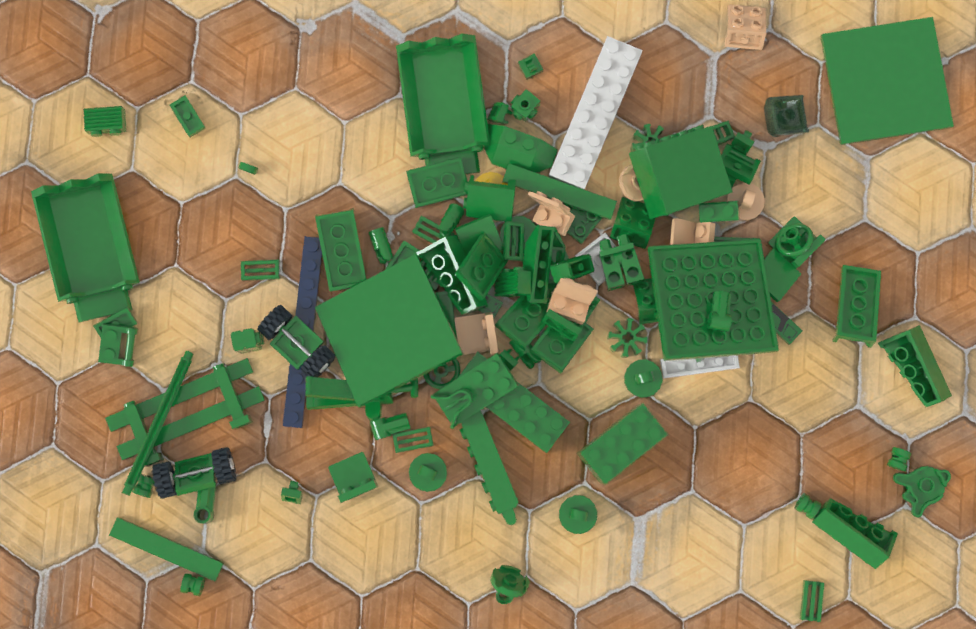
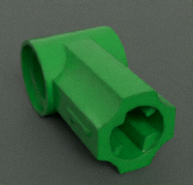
(719, 317)
(386, 426)
(205, 501)

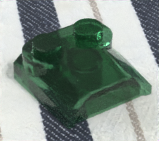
(785, 115)

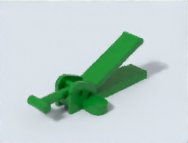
(335, 393)

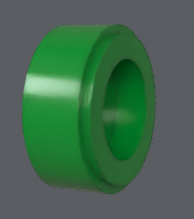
(248, 168)

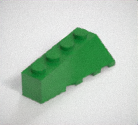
(444, 260)
(918, 365)
(855, 533)

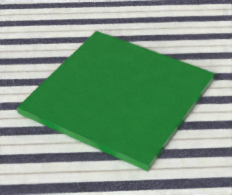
(886, 81)
(683, 294)
(388, 331)

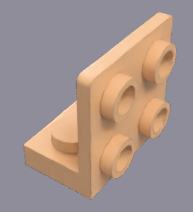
(745, 27)
(552, 213)
(690, 232)
(571, 300)
(476, 333)

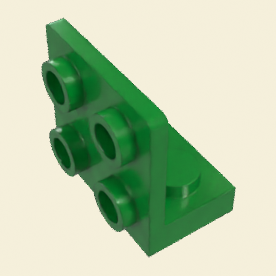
(634, 221)
(797, 261)
(646, 302)
(352, 477)

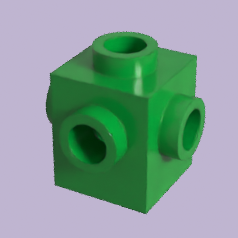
(529, 101)

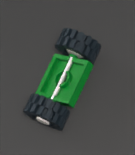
(296, 342)
(194, 473)

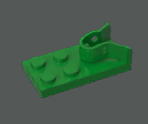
(341, 249)
(858, 305)
(475, 390)

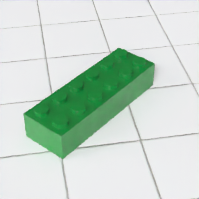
(526, 413)

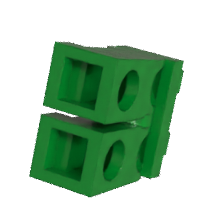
(621, 256)

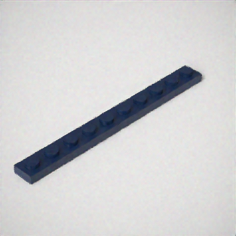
(306, 311)

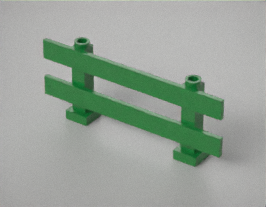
(233, 405)

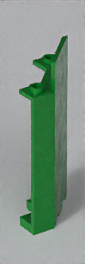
(444, 100)
(87, 245)

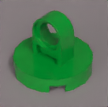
(643, 378)
(428, 472)
(578, 514)
(508, 582)

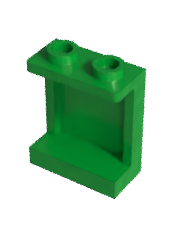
(489, 199)
(566, 327)

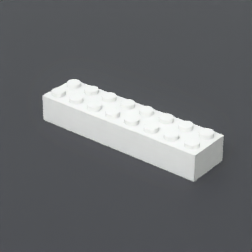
(595, 113)

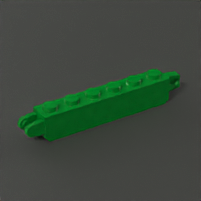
(490, 466)

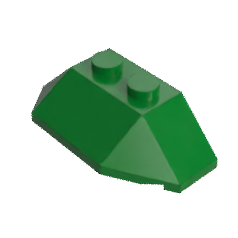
(518, 149)
(541, 251)

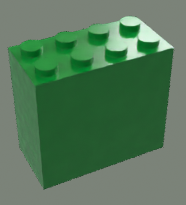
(680, 171)
(622, 443)

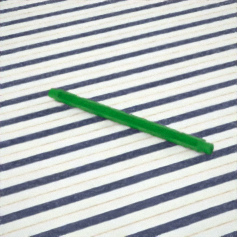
(157, 423)

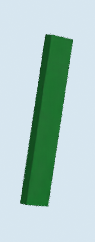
(564, 192)
(166, 549)

